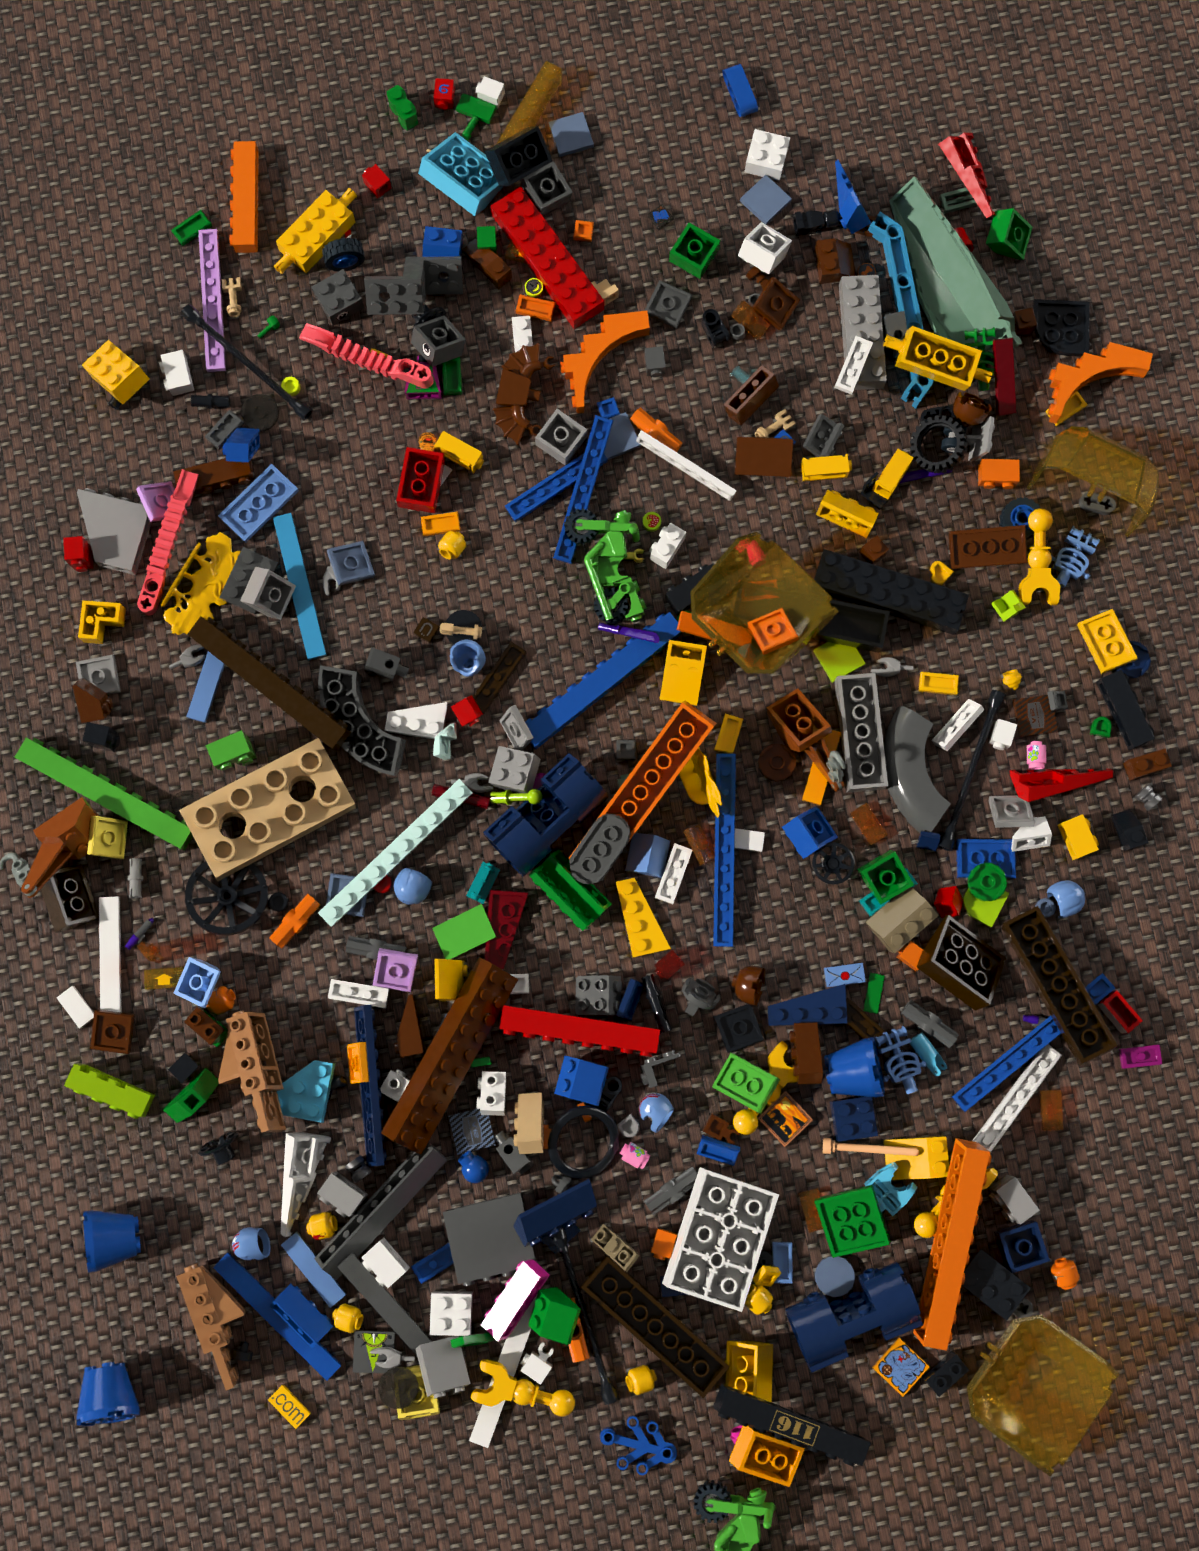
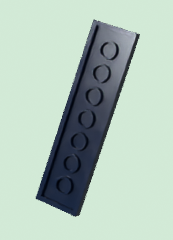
(370, 1092)

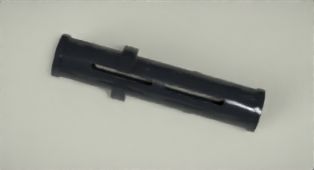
(658, 1009)

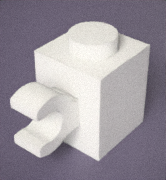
(536, 1365)

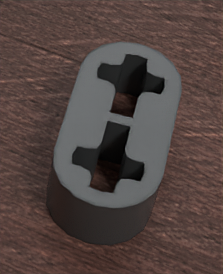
(1096, 506)

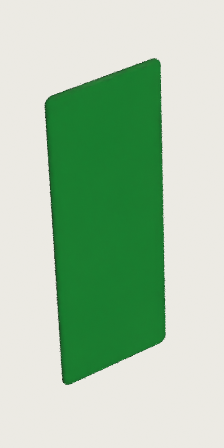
(873, 993)

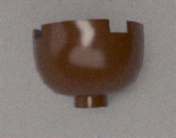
(970, 409)
(749, 984)

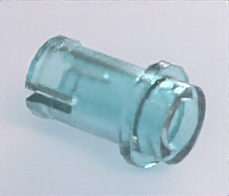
(740, 375)

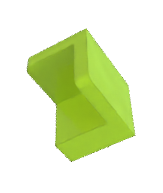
(1008, 605)

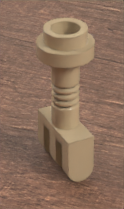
(233, 309)
(781, 422)
(450, 629)

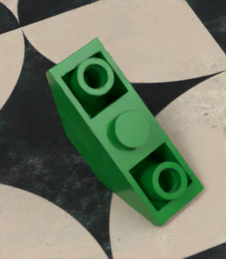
(192, 1096)

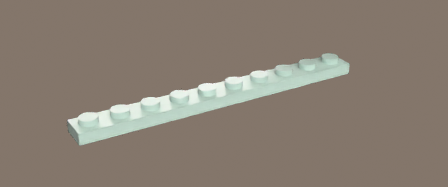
(395, 853)

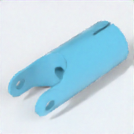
(928, 1053)

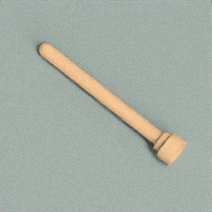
(831, 1145)

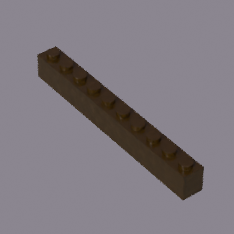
(269, 683)

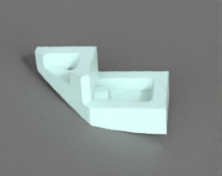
(442, 742)

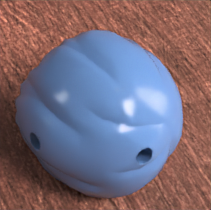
(467, 657)
(411, 886)
(1069, 897)

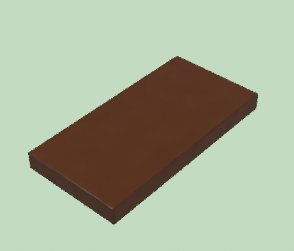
(988, 547)

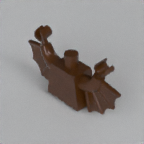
(516, 391)

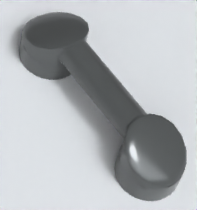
(738, 330)

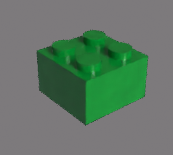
(694, 250)

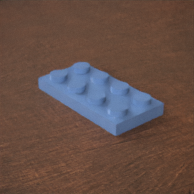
(258, 503)

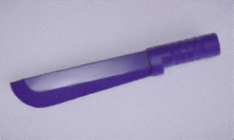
(919, 474)
(631, 632)

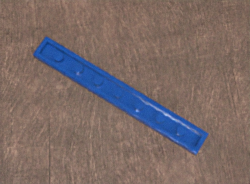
(584, 482)
(261, 1300)

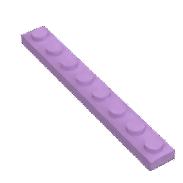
(212, 298)

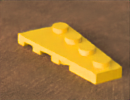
(641, 926)

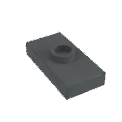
(223, 429)

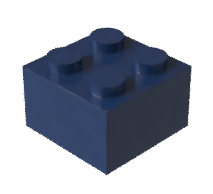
(853, 1118)
(1022, 1246)

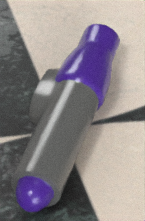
(140, 933)
(1034, 1020)

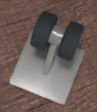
(979, 441)

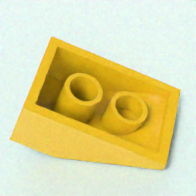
(449, 978)
(930, 1162)

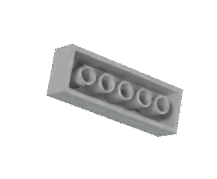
(863, 318)
(861, 732)

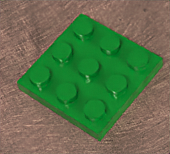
(852, 1221)

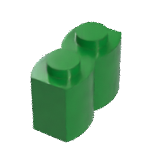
(402, 107)

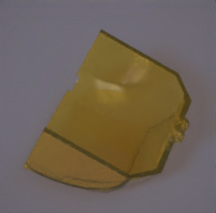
(1104, 465)
(749, 583)
(1040, 1390)

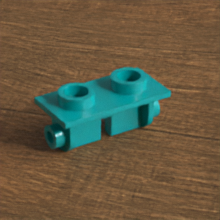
(483, 882)

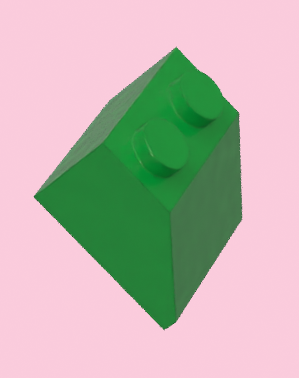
(1009, 234)
(885, 876)
(554, 1315)

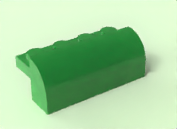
(577, 900)

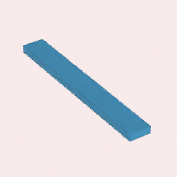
(302, 593)

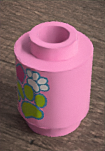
(1036, 755)
(634, 1155)

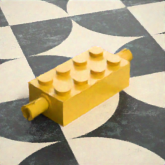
(320, 224)
(938, 358)

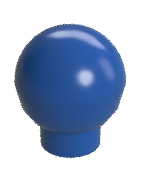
(474, 1168)

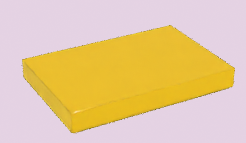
(1107, 641)

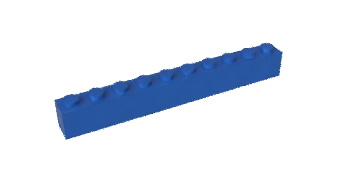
(601, 681)

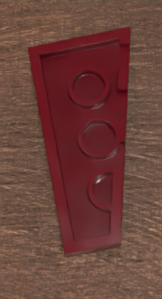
(504, 916)

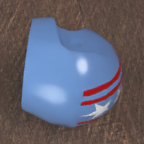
(658, 1108)
(246, 1244)

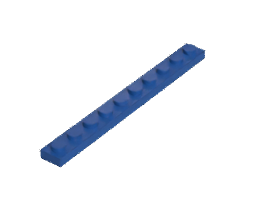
(725, 852)
(1022, 1052)

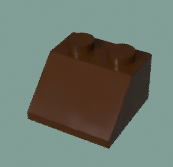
(833, 260)
(91, 701)

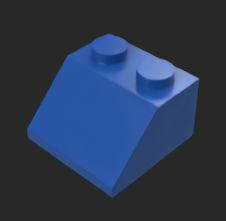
(442, 242)
(809, 832)
(581, 1080)

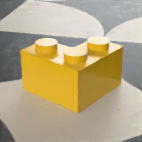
(96, 616)

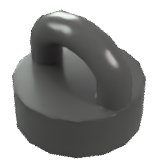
(563, 1184)

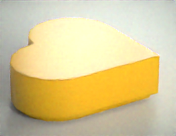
(940, 573)

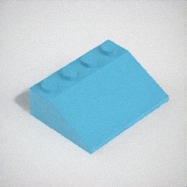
(461, 173)

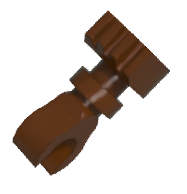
(756, 273)

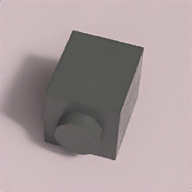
(654, 361)

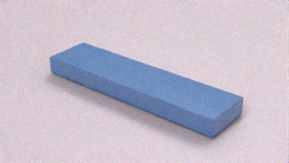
(206, 688)
(320, 1280)

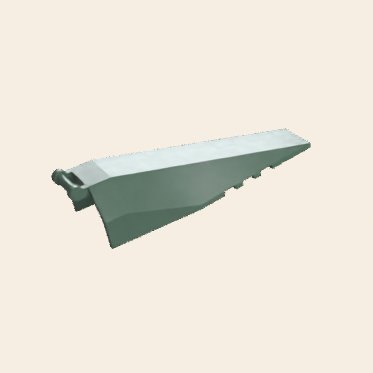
(946, 274)

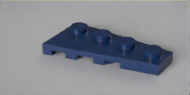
(820, 1007)

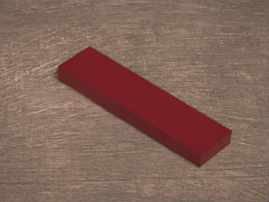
(1004, 376)

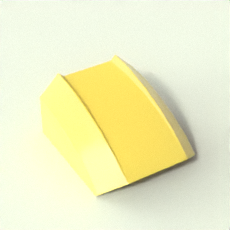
(423, 1405)

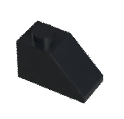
(1129, 830)

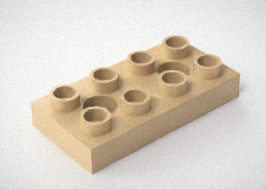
(268, 809)

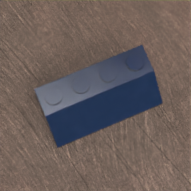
(555, 1214)

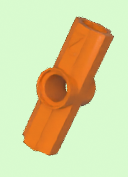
(655, 428)
(294, 921)
(578, 1346)

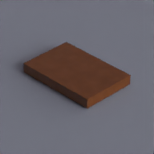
(763, 456)

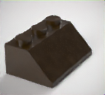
(69, 899)

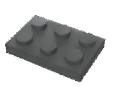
(241, 575)

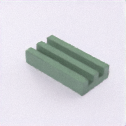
(945, 204)

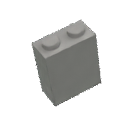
(442, 1367)

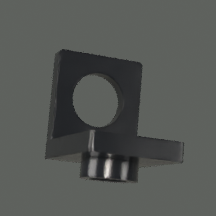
(876, 499)

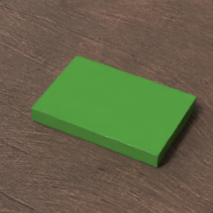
(746, 1083)

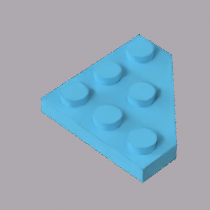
(307, 1092)

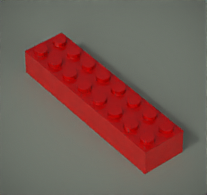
(547, 257)
(579, 1029)

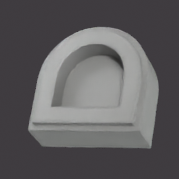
(628, 1126)

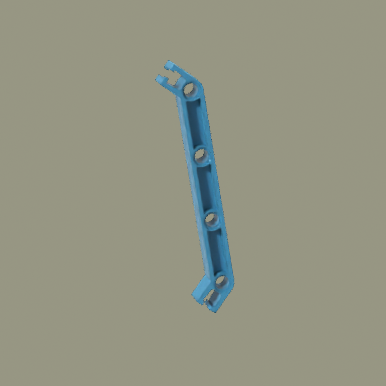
(904, 296)

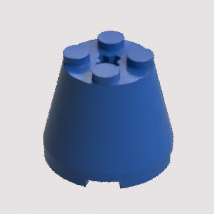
(856, 1070)
(109, 1238)
(106, 1396)

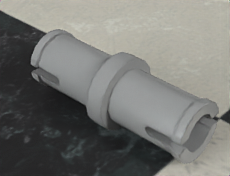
(135, 878)

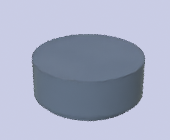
(1046, 906)

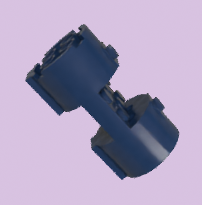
(527, 832)
(824, 1328)

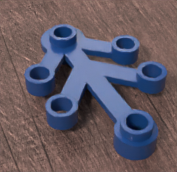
(641, 1446)

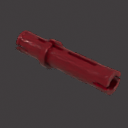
(474, 799)

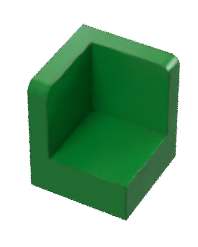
(486, 238)

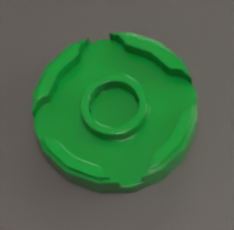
(987, 882)

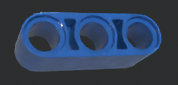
(740, 90)

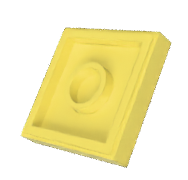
(107, 837)

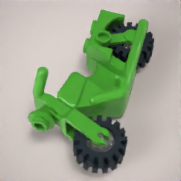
(603, 563)
(742, 1530)

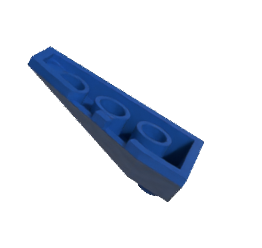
(849, 204)

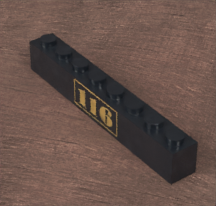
(791, 1425)

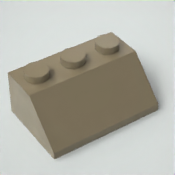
(901, 919)

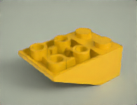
(683, 672)

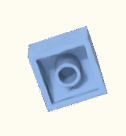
(197, 981)

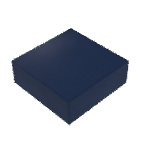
(928, 840)

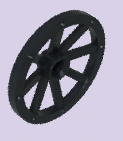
(221, 893)

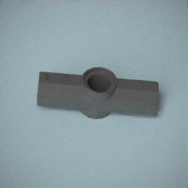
(370, 947)
(929, 1024)
(671, 1191)

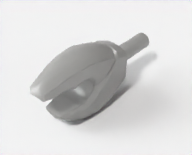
(327, 577)
(187, 658)
(893, 667)
(471, 782)
(393, 1357)

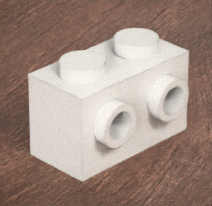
(177, 373)
(667, 546)
(395, 1084)
(492, 1093)

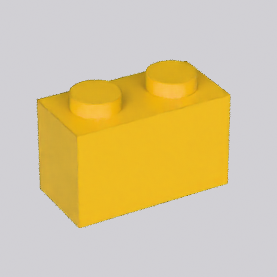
(1078, 837)

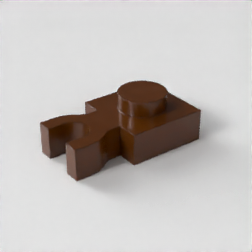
(718, 1128)

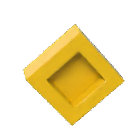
(766, 1275)

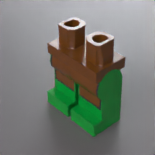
(207, 1027)

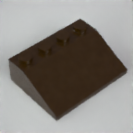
(962, 963)

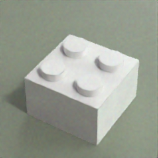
(767, 154)
(764, 248)
(385, 1263)
(451, 1313)

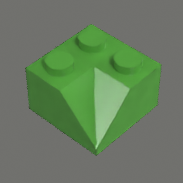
(231, 749)

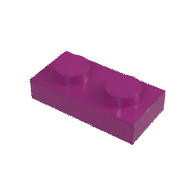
(1140, 1056)

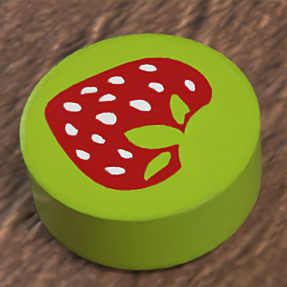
(651, 521)

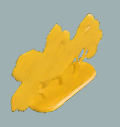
(207, 583)
(700, 783)

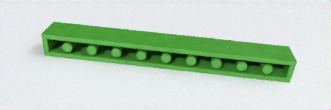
(100, 791)

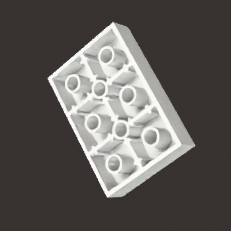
(720, 1239)

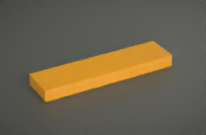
(816, 781)

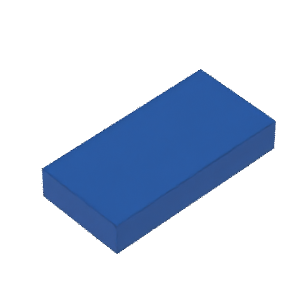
(718, 1150)

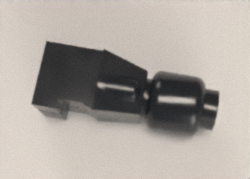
(814, 221)

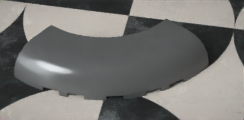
(367, 742)
(907, 770)

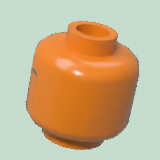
(221, 1000)
(1065, 1273)

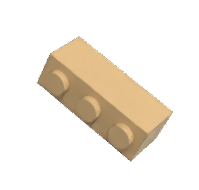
(529, 1123)

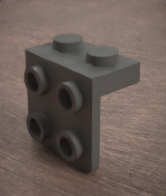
(598, 995)
(648, 1077)

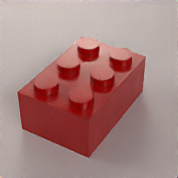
(420, 480)

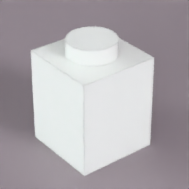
(490, 91)
(1002, 734)

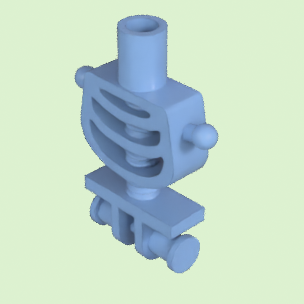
(1073, 567)
(906, 1078)

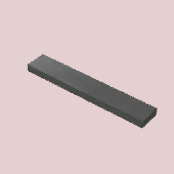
(383, 1302)

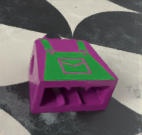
(415, 392)

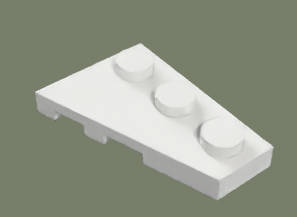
(418, 721)

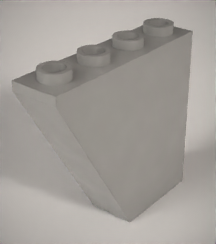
(115, 530)

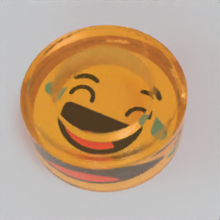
(427, 441)

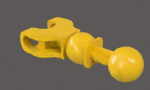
(1039, 560)
(746, 1120)
(927, 1222)
(521, 1391)

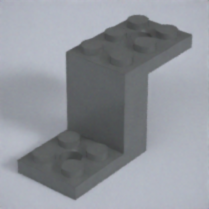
(410, 290)

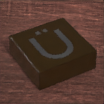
(426, 630)

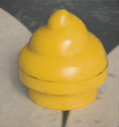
(1012, 678)

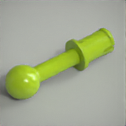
(533, 796)

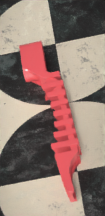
(371, 360)
(164, 543)

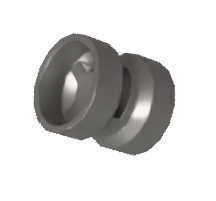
(1148, 797)
(359, 1173)

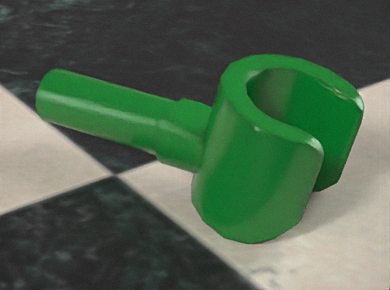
(273, 325)

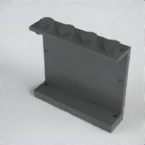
(485, 1239)

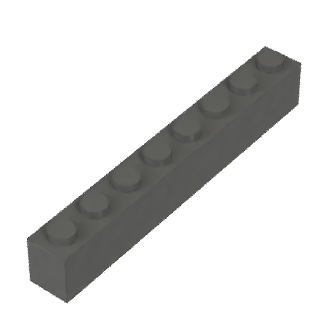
(380, 1209)

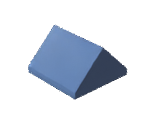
(647, 855)

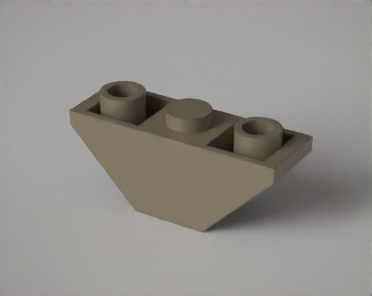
(615, 1247)

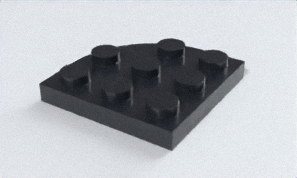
(1063, 326)

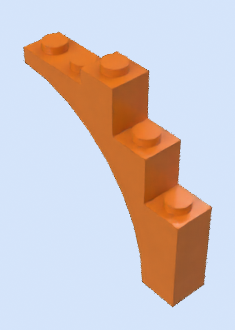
(614, 331)
(1113, 361)

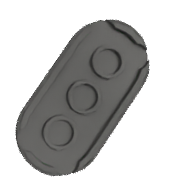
(600, 848)

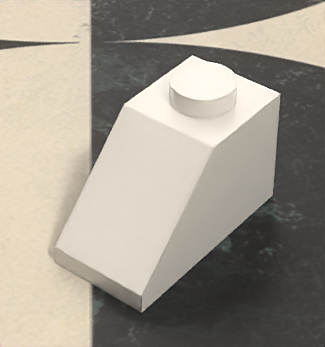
(1032, 837)

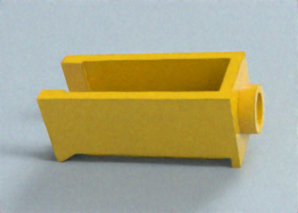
(459, 452)
(825, 467)
(893, 473)

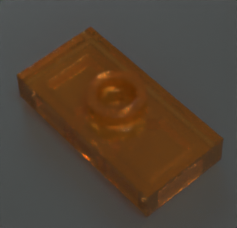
(750, 319)
(868, 824)
(699, 844)
(150, 951)
(1051, 1110)
(809, 1209)

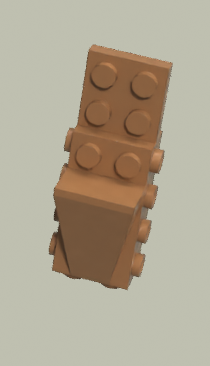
(244, 1065)
(220, 1307)

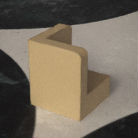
(606, 291)

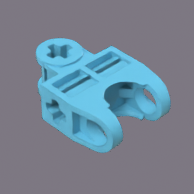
(899, 1196)

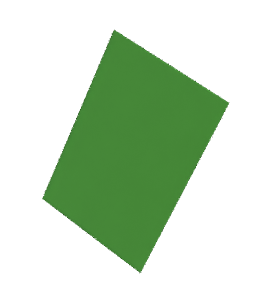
(464, 932)

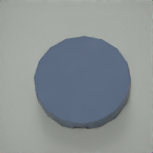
(834, 1276)

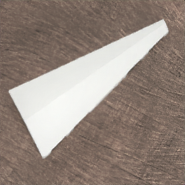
(301, 1159)

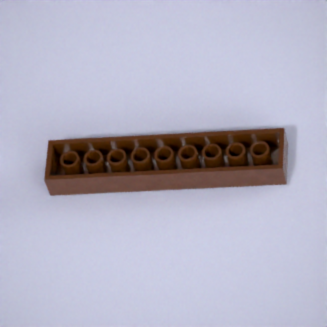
(449, 1056)

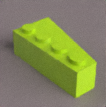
(110, 1090)

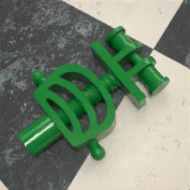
(982, 386)

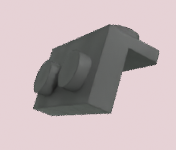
(823, 436)

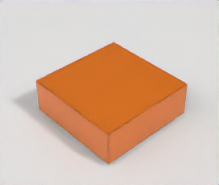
(583, 230)

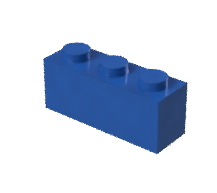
(242, 445)
(301, 1315)

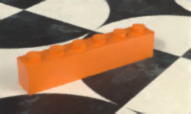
(245, 197)

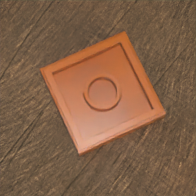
(773, 631)

